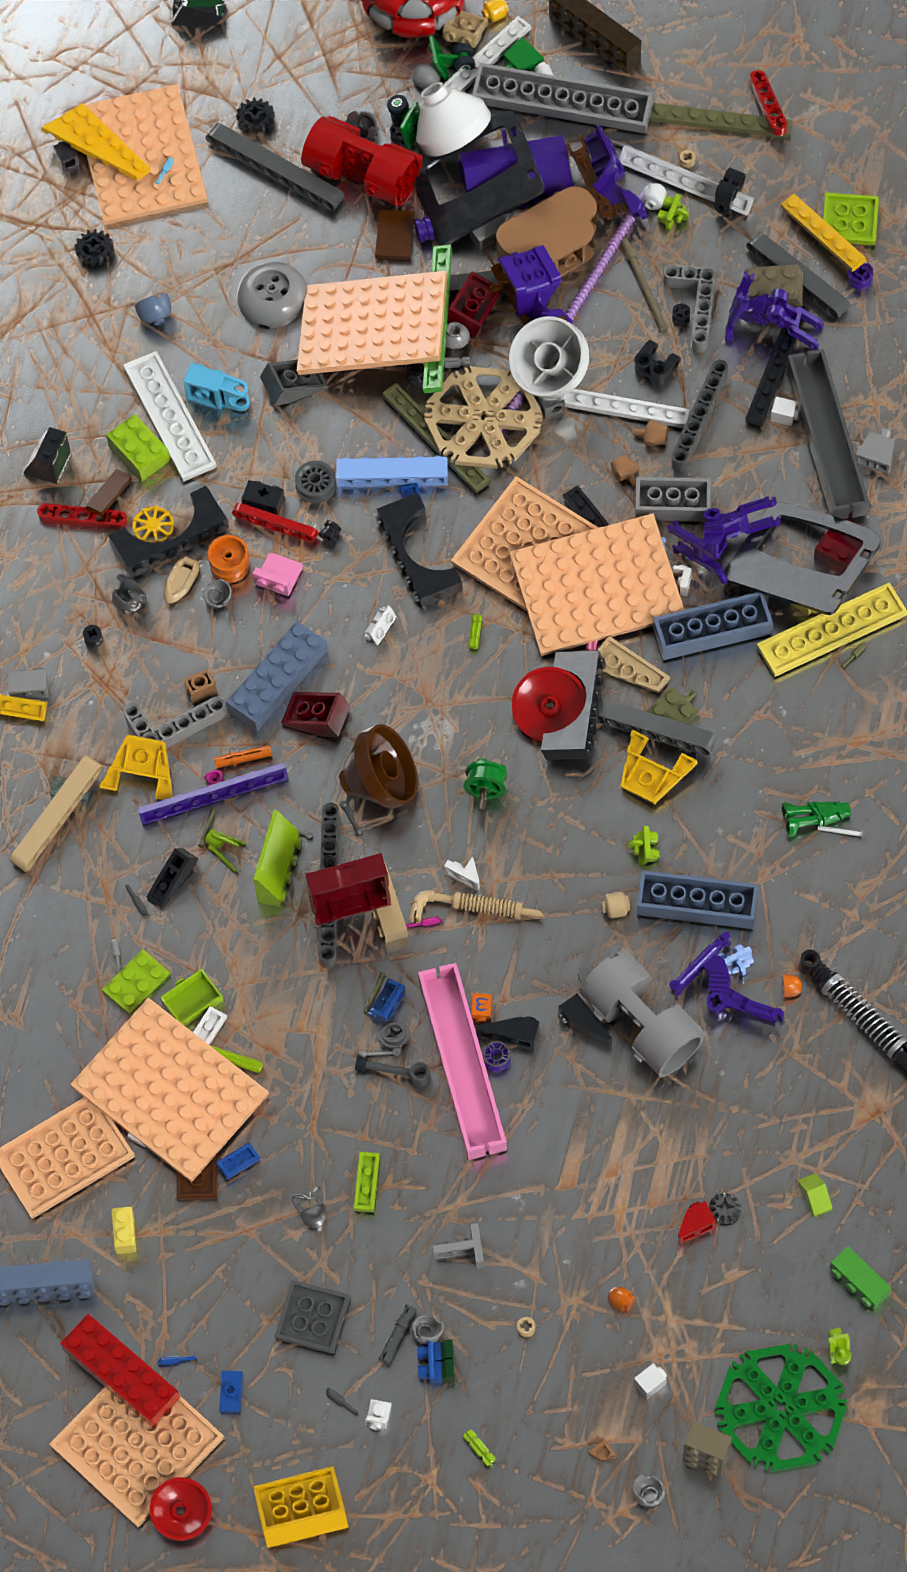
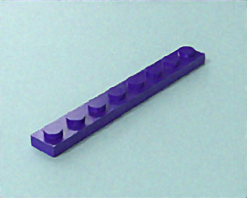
(213, 793)

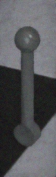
(343, 804)

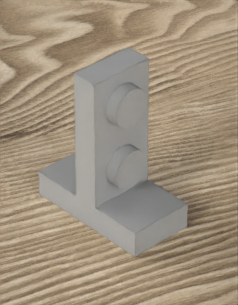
(462, 1247)

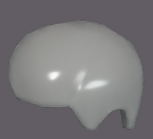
(425, 75)
(217, 593)
(427, 1329)
(648, 1491)

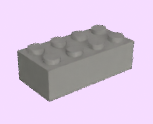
(673, 498)

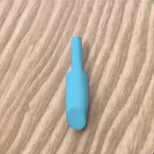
(165, 169)

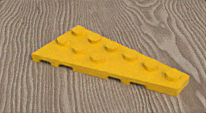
(92, 137)

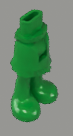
(821, 814)

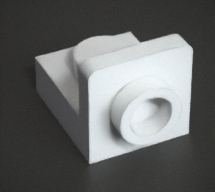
(684, 576)
(378, 1414)

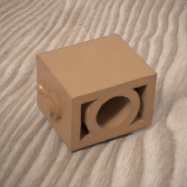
(200, 686)

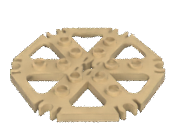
(489, 428)

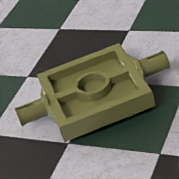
(675, 706)

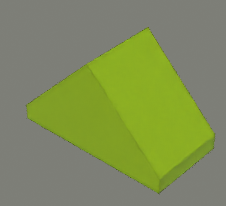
(815, 1194)

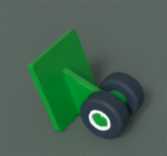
(460, 57)
(409, 117)

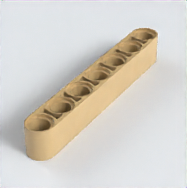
(56, 813)

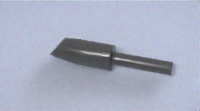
(137, 901)
(339, 1399)

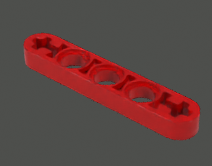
(768, 108)
(74, 511)
(275, 522)

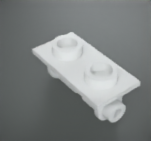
(383, 620)

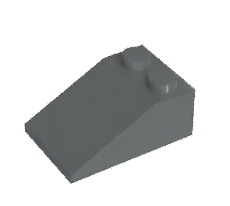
(286, 385)

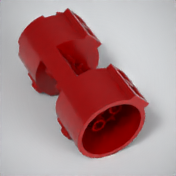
(339, 151)

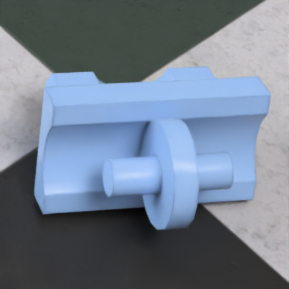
(738, 960)

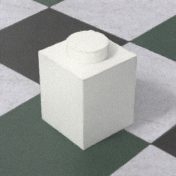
(784, 411)
(650, 1380)

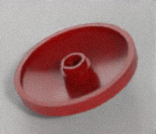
(544, 687)

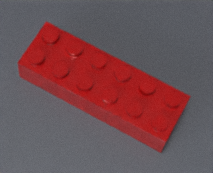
(120, 1370)

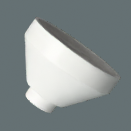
(449, 119)
(536, 357)

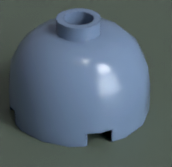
(154, 309)

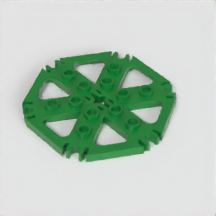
(765, 1408)

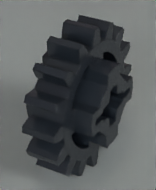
(255, 115)
(94, 247)

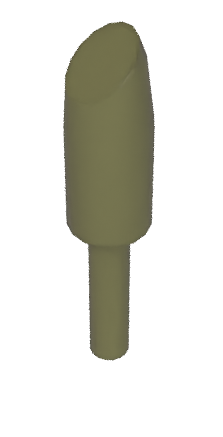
(855, 653)

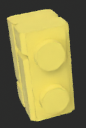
(124, 1230)

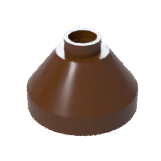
(380, 768)

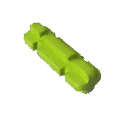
(475, 629)
(479, 1447)

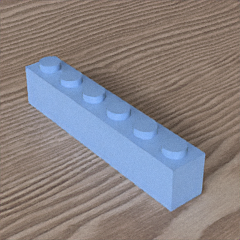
(392, 471)

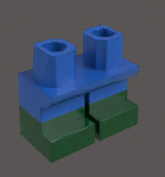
(440, 1362)

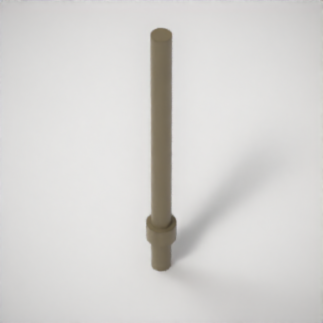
(631, 257)

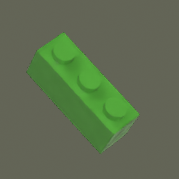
(860, 1278)

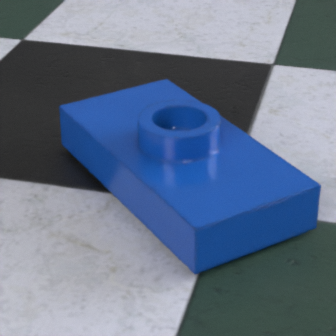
(237, 1161)
(230, 1392)

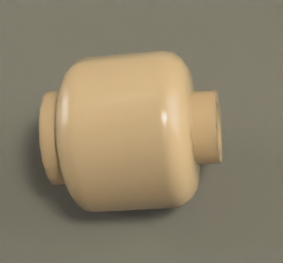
(616, 905)

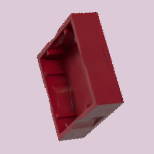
(348, 889)

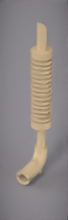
(471, 903)

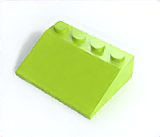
(276, 861)

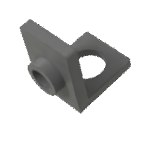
(547, 410)

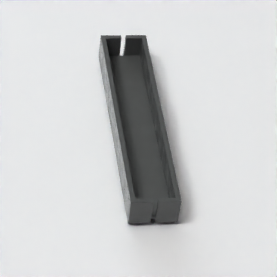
(827, 435)

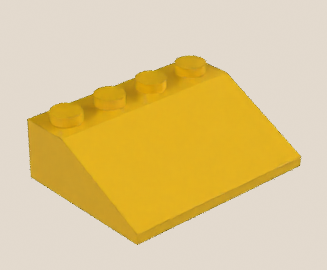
(300, 1506)

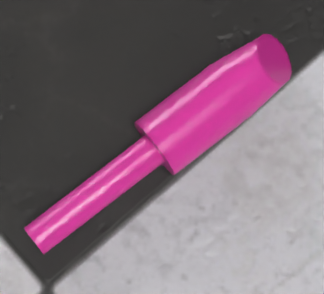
(426, 922)

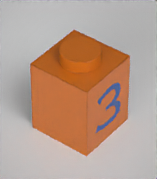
(481, 1008)

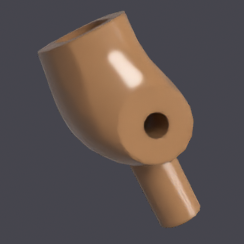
(654, 433)
(624, 469)

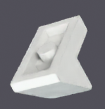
(464, 875)

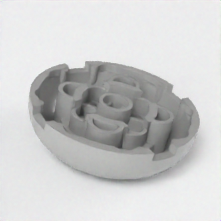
(262, 299)

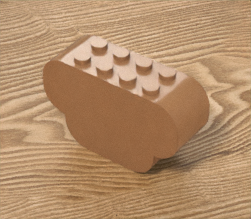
(559, 223)

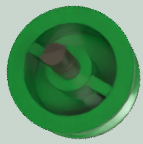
(485, 781)

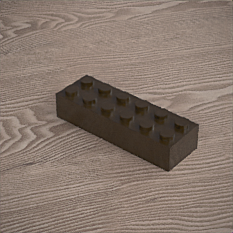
(598, 32)

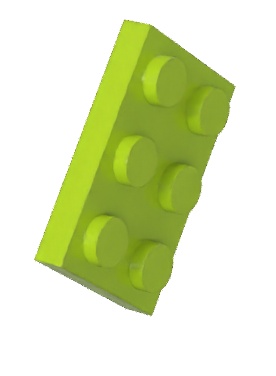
(136, 982)

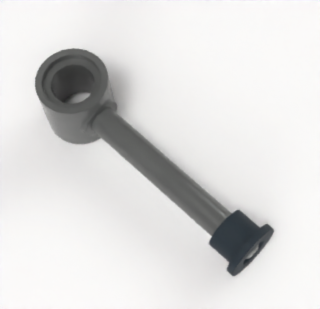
(363, 1064)

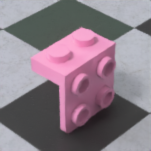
(278, 574)

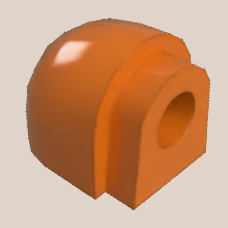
(791, 985)
(621, 1298)

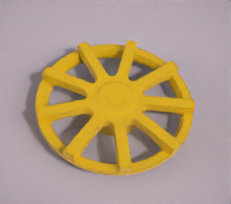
(153, 524)

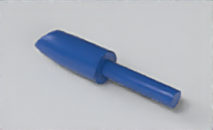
(174, 1360)

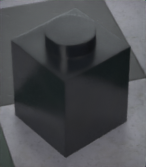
(66, 155)

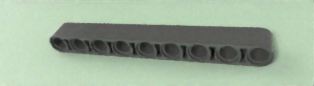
(275, 166)
(329, 858)

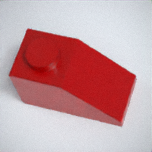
(696, 1222)

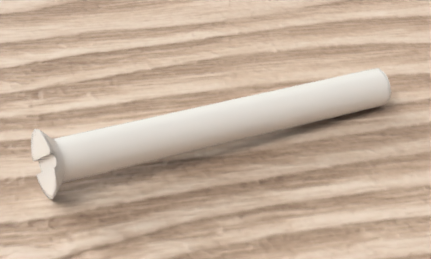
(841, 831)

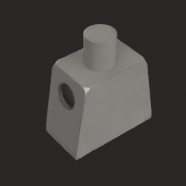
(876, 451)

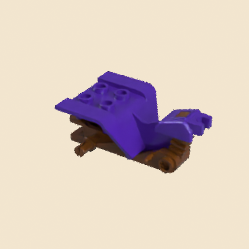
(602, 174)
(529, 283)

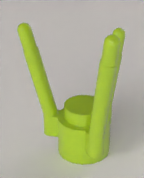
(217, 839)

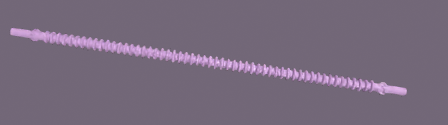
(587, 285)

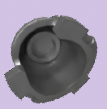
(364, 121)
(128, 595)

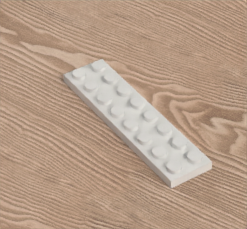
(169, 416)

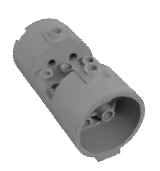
(665, 1039)

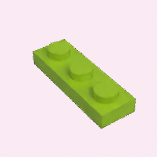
(366, 1182)

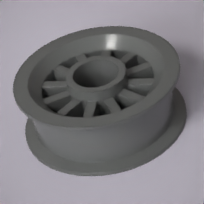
(318, 491)

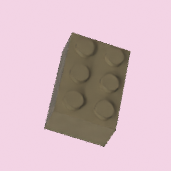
(777, 277)
(706, 1449)

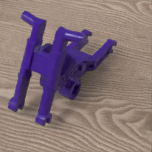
(768, 310)
(717, 530)
(719, 983)

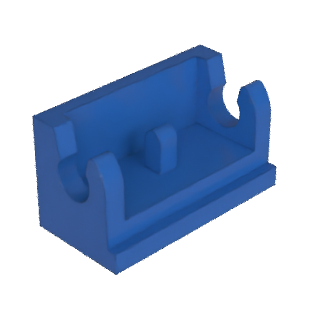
(387, 1001)

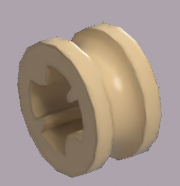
(687, 163)
(530, 1322)

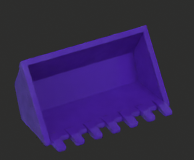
(549, 155)

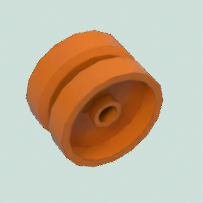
(229, 558)

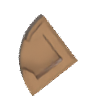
(603, 1452)

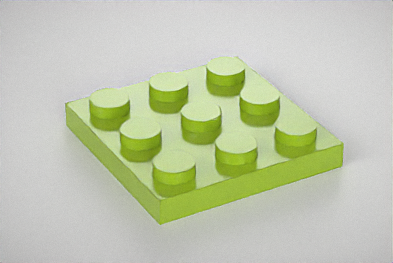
(852, 216)

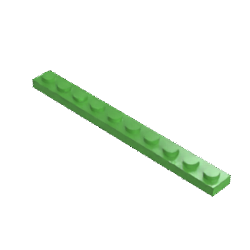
(434, 370)

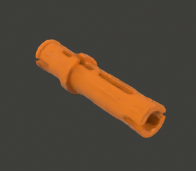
(242, 756)

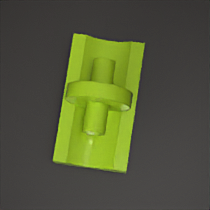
(675, 211)
(641, 846)
(839, 1347)

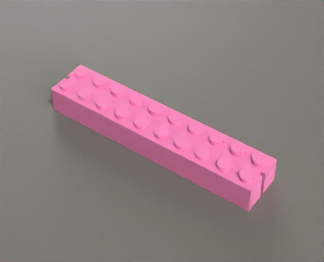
(462, 1061)

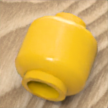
(494, 10)

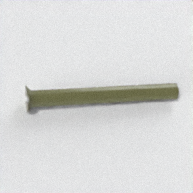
(207, 827)
(374, 992)

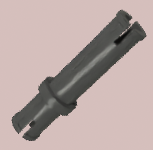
(397, 1334)

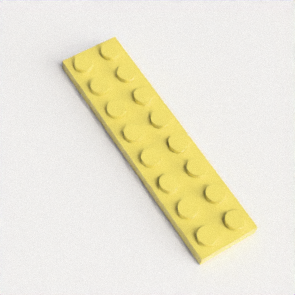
(829, 632)

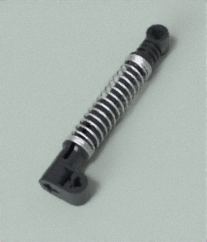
(867, 1019)

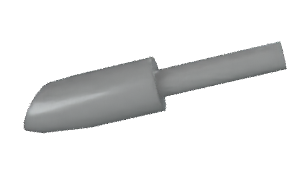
(116, 953)

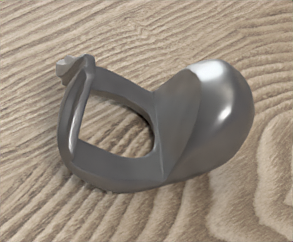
(314, 1215)

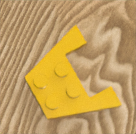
(144, 758)
(647, 777)

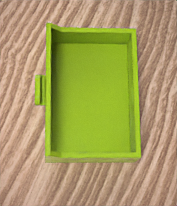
(191, 998)

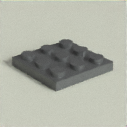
(312, 1317)

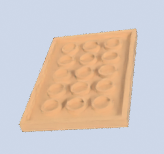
(62, 1156)

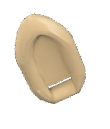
(180, 579)

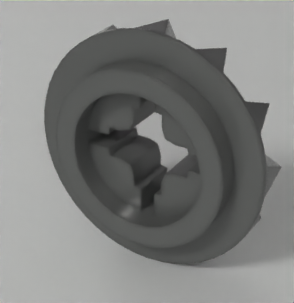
(397, 1027)
(732, 1213)

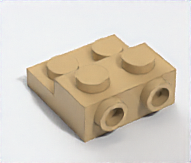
(465, 28)

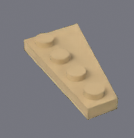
(630, 667)

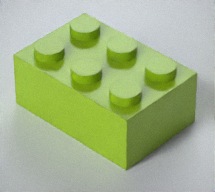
(138, 447)

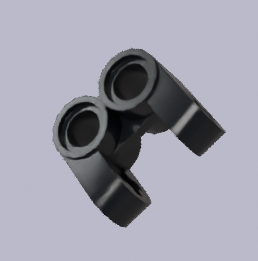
(727, 190)
(666, 368)

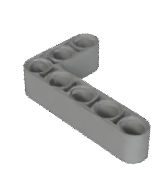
(705, 302)
(173, 725)

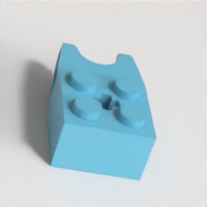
(214, 388)

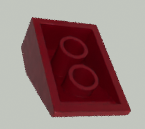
(473, 303)
(836, 550)
(316, 713)

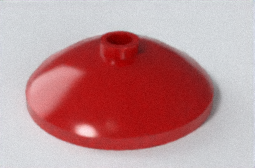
(185, 1494)

